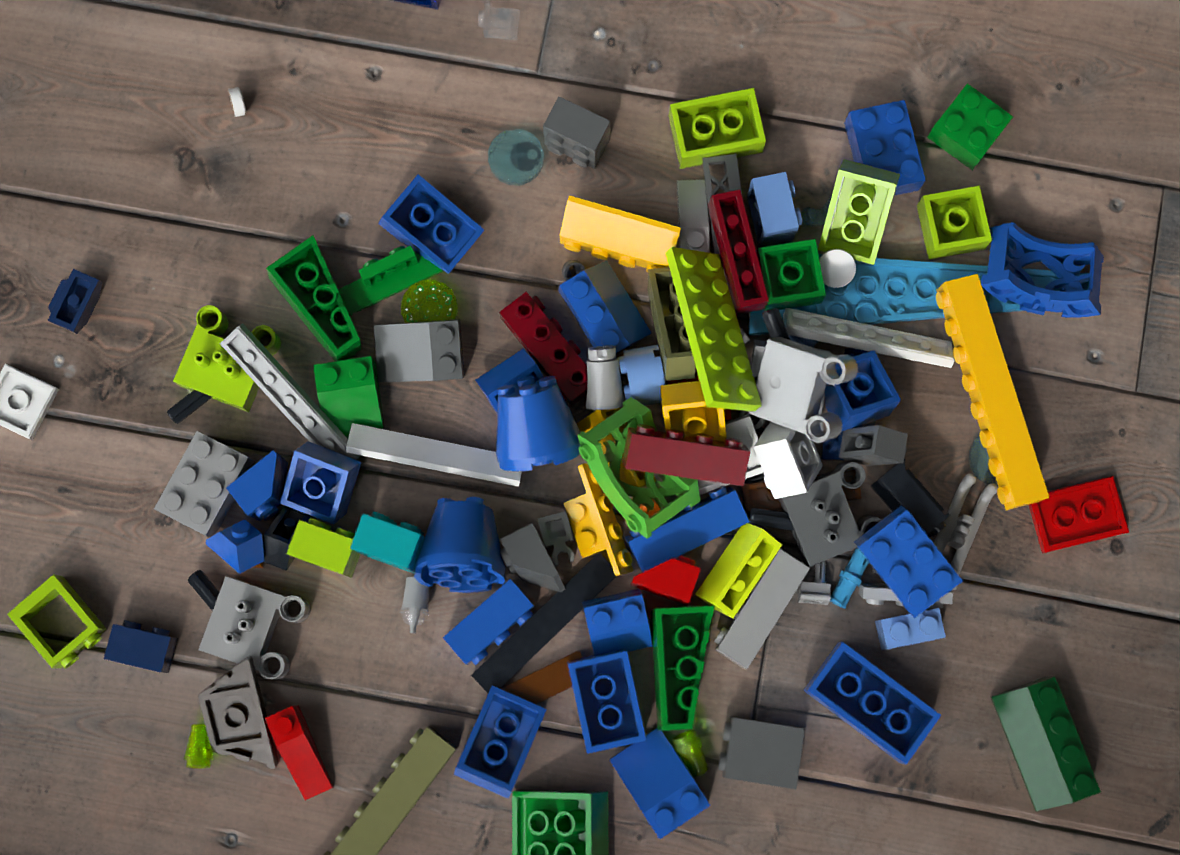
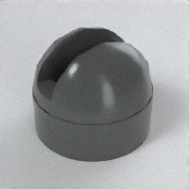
(578, 267)

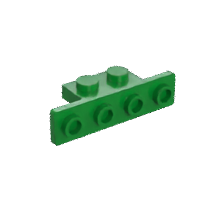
(386, 278)

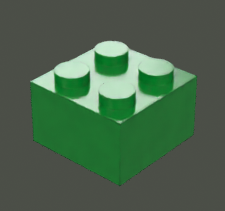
(969, 126)
(792, 274)

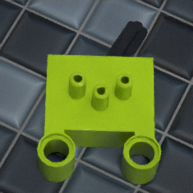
(212, 371)

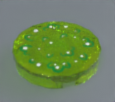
(429, 302)

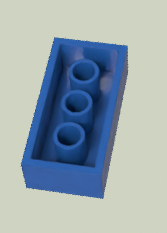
(872, 703)

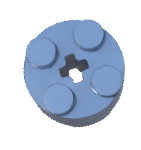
(643, 374)

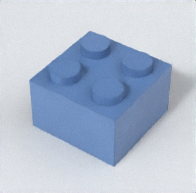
(773, 209)

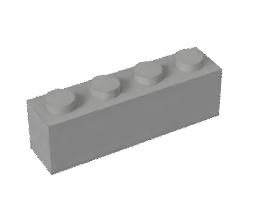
(761, 610)

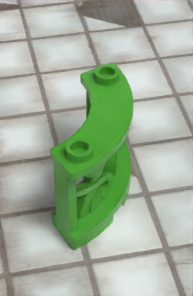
(618, 491)

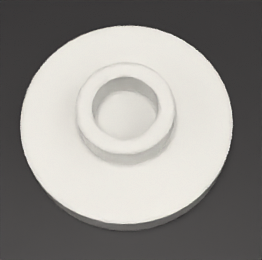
(837, 268)

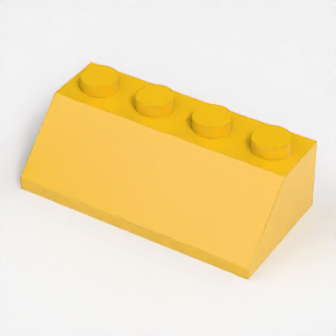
(617, 234)

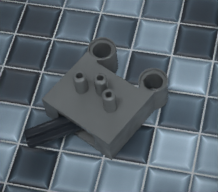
(819, 517)

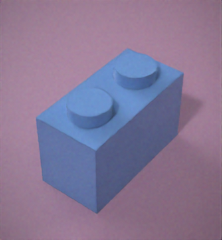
(907, 630)

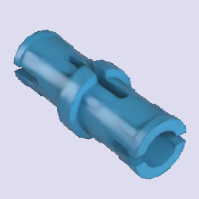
(849, 579)

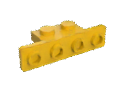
(596, 524)

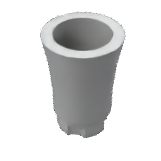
(603, 379)

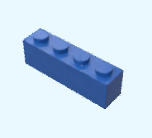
(689, 529)

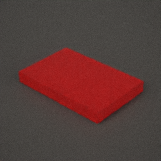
(1079, 515)

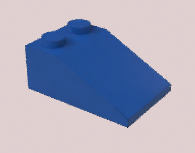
(431, 225)
(499, 742)
(659, 783)

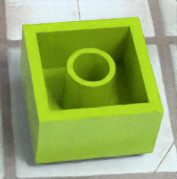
(954, 222)
(320, 546)

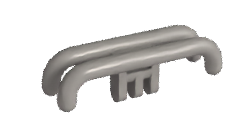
(963, 529)

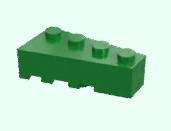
(313, 295)
(678, 659)

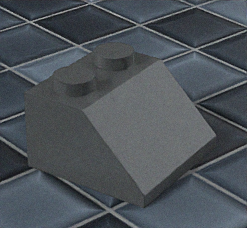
(528, 557)

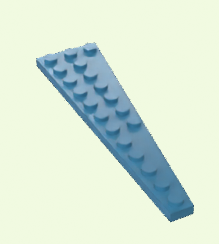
(899, 293)

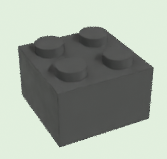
(576, 133)

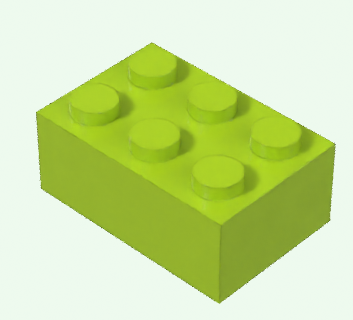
(717, 127)
(859, 210)

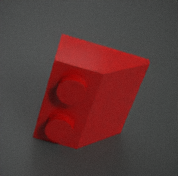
(670, 579)

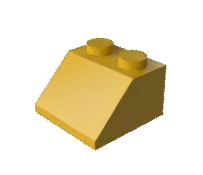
(687, 411)

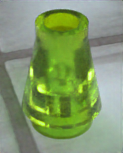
(198, 750)
(691, 752)

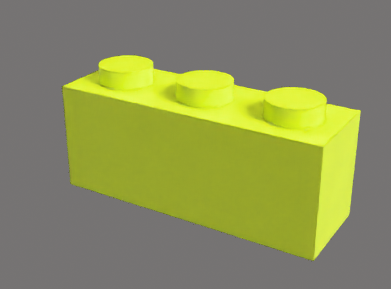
(738, 569)

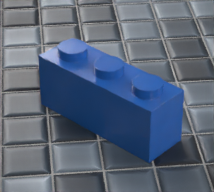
(489, 623)

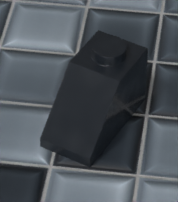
(279, 536)

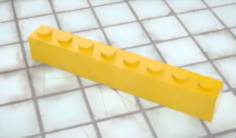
(991, 392)

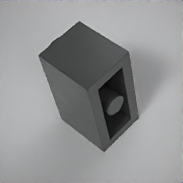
(873, 445)

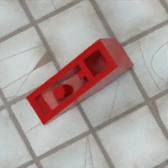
(299, 751)

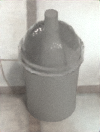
(415, 604)

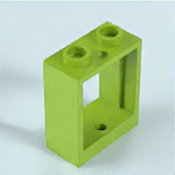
(37, 601)

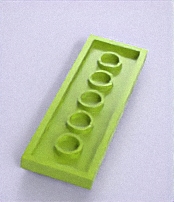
(713, 330)

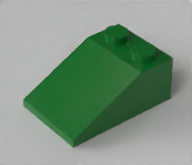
(350, 393)

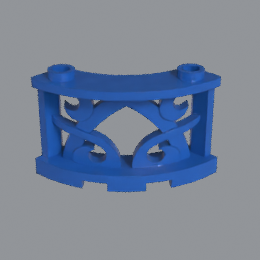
(1016, 248)

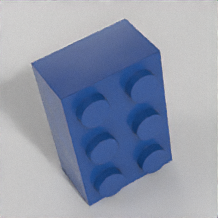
(885, 140)
(908, 561)
(606, 701)

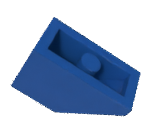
(239, 546)

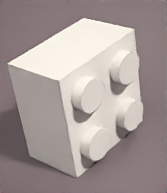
(787, 460)

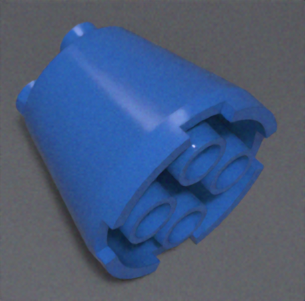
(534, 425)
(461, 548)

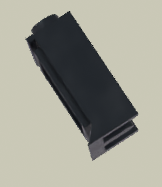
(903, 489)

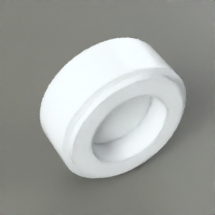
(237, 101)

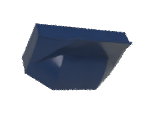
(74, 301)

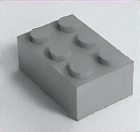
(199, 483)

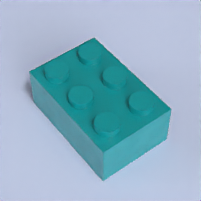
(388, 543)

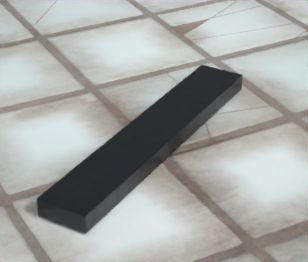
(545, 624)

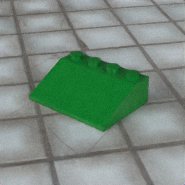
(560, 823)

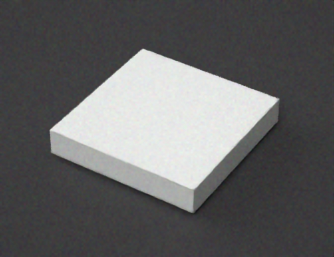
(23, 401)

